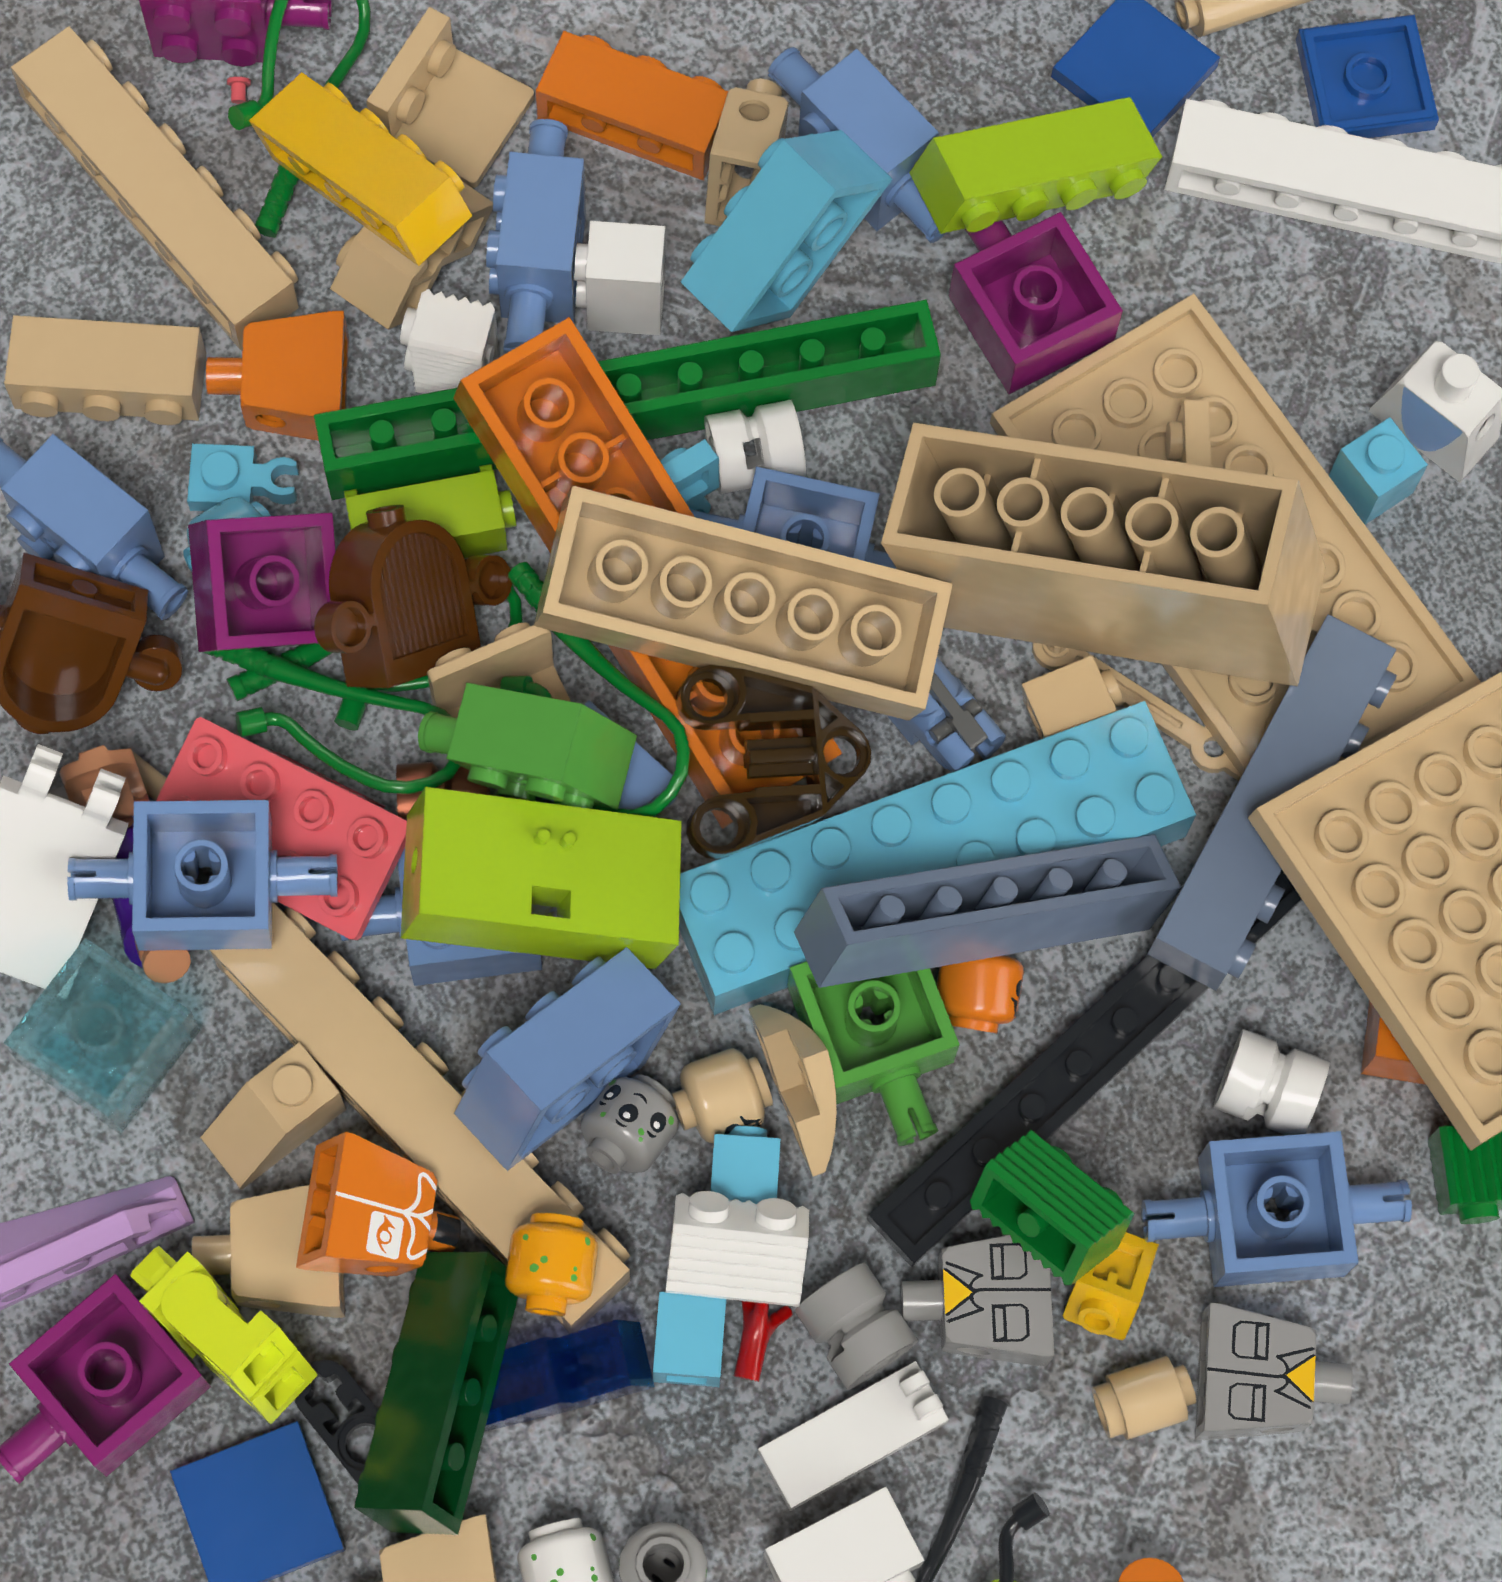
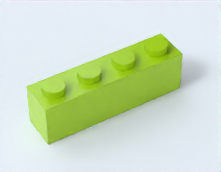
(1035, 165)

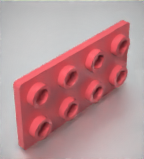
(308, 818)

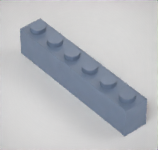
(1236, 869)
(985, 910)

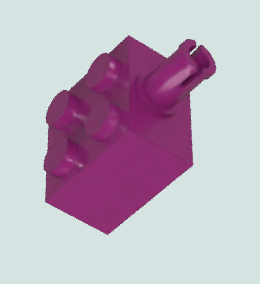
(222, 28)
(1033, 300)
(260, 579)
(101, 1383)

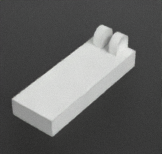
(853, 1435)

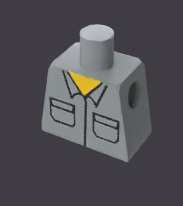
(988, 1302)
(1261, 1375)

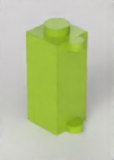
(462, 505)

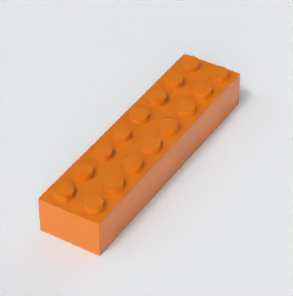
(561, 425)

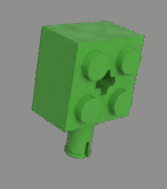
(533, 747)
(886, 1056)

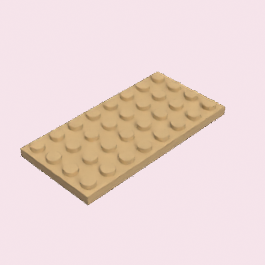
(1123, 405)

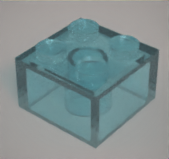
(102, 1035)

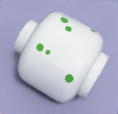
(565, 1554)

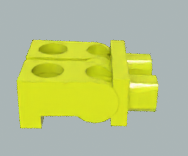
(203, 1321)

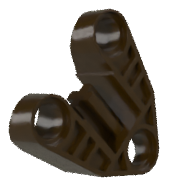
(772, 703)

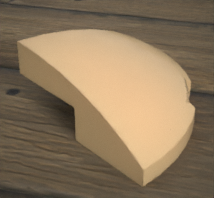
(803, 1080)

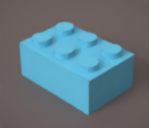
(784, 228)

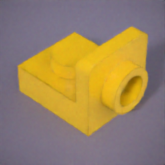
(1111, 1292)

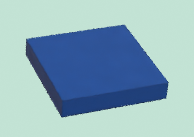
(1137, 56)
(1368, 77)
(258, 1508)

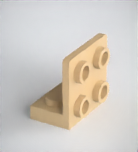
(449, 101)
(516, 652)

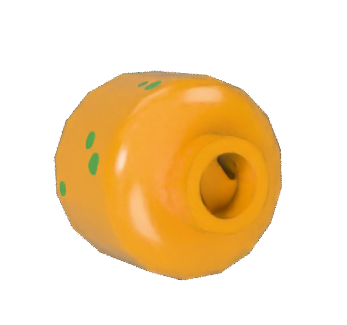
(551, 1263)

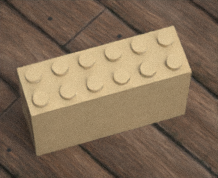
(1110, 551)

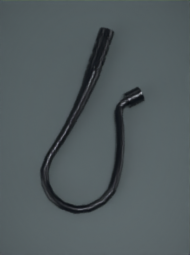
(966, 1485)

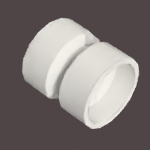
(775, 439)
(1271, 1084)

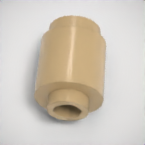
(1144, 1398)

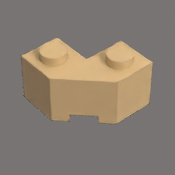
(387, 282)

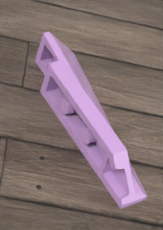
(80, 1236)

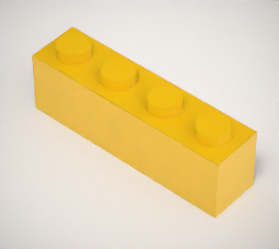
(363, 167)

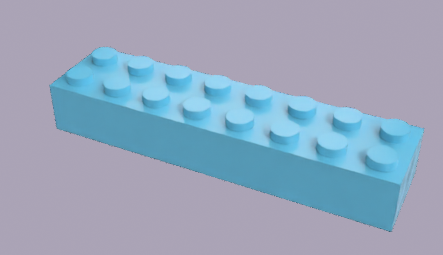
(1047, 796)

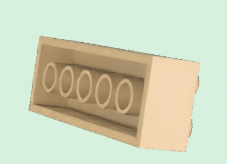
(742, 602)

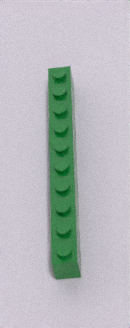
(663, 390)

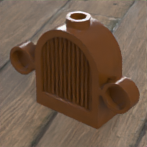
(403, 598)
(72, 644)

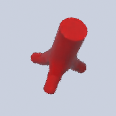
(755, 1337)

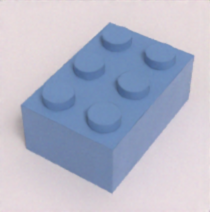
(564, 1056)

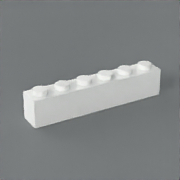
(1338, 179)

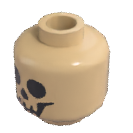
(722, 1094)

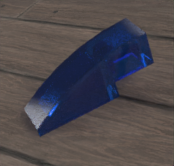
(570, 1373)

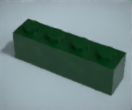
(438, 1395)

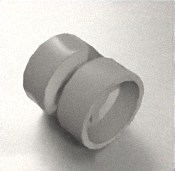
(856, 1325)

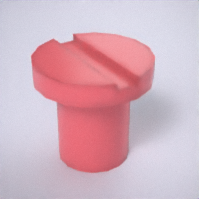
(238, 88)

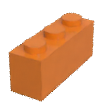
(631, 103)

